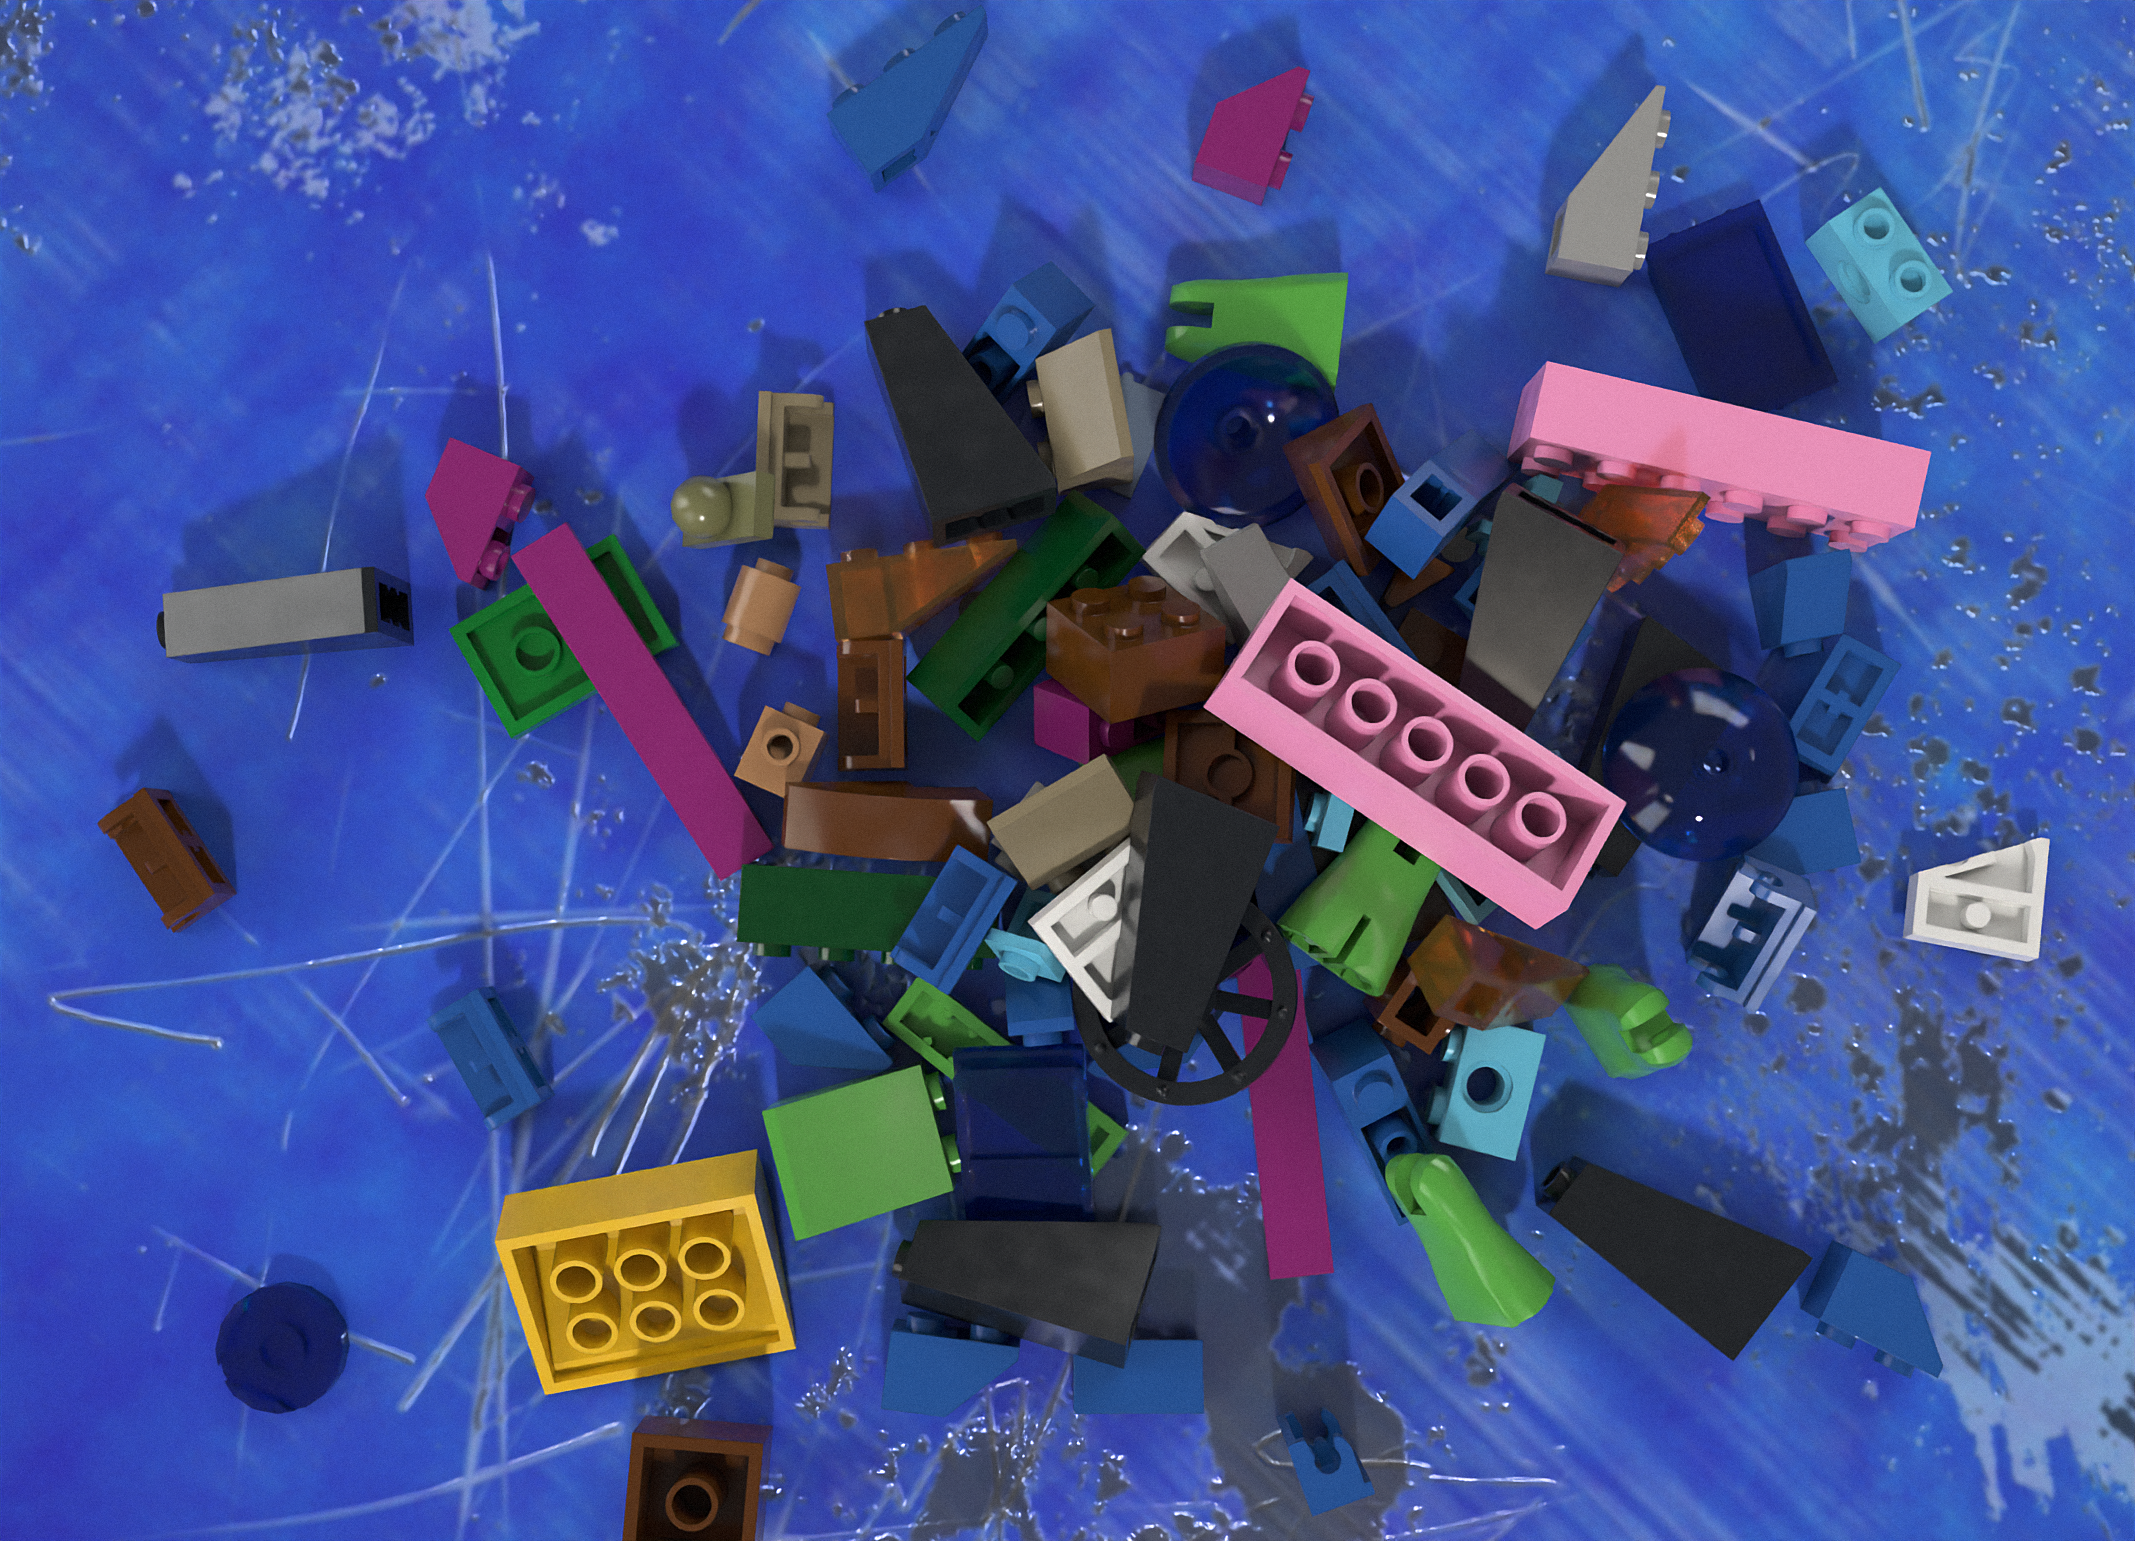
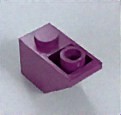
(1248, 134)
(476, 507)
(1079, 733)

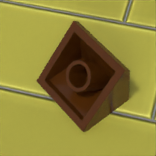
(1347, 481)

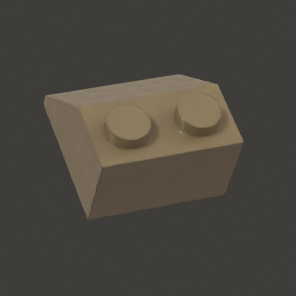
(1083, 415)
(1067, 824)

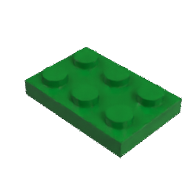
(524, 657)

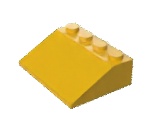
(647, 1271)

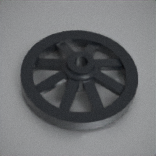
(1237, 1073)

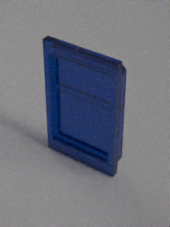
(1738, 312)
(1024, 1133)

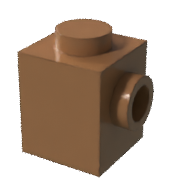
(782, 749)

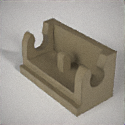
(798, 448)

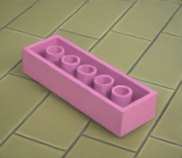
(1742, 458)
(1416, 756)

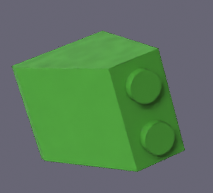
(861, 1148)

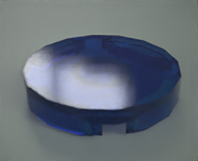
(282, 1347)

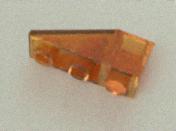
(1651, 520)
(901, 592)
(1490, 978)

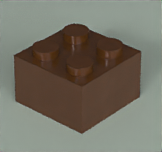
(1134, 648)
(697, 1480)

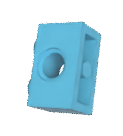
(1877, 265)
(1497, 1122)

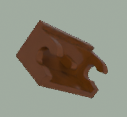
(872, 706)
(168, 857)

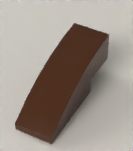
(885, 820)

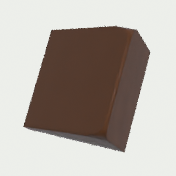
(1403, 588)

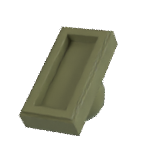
(724, 509)

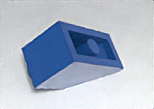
(1801, 601)

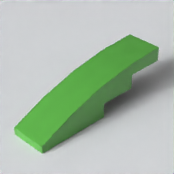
(939, 1022)

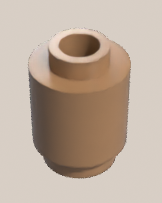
(760, 606)

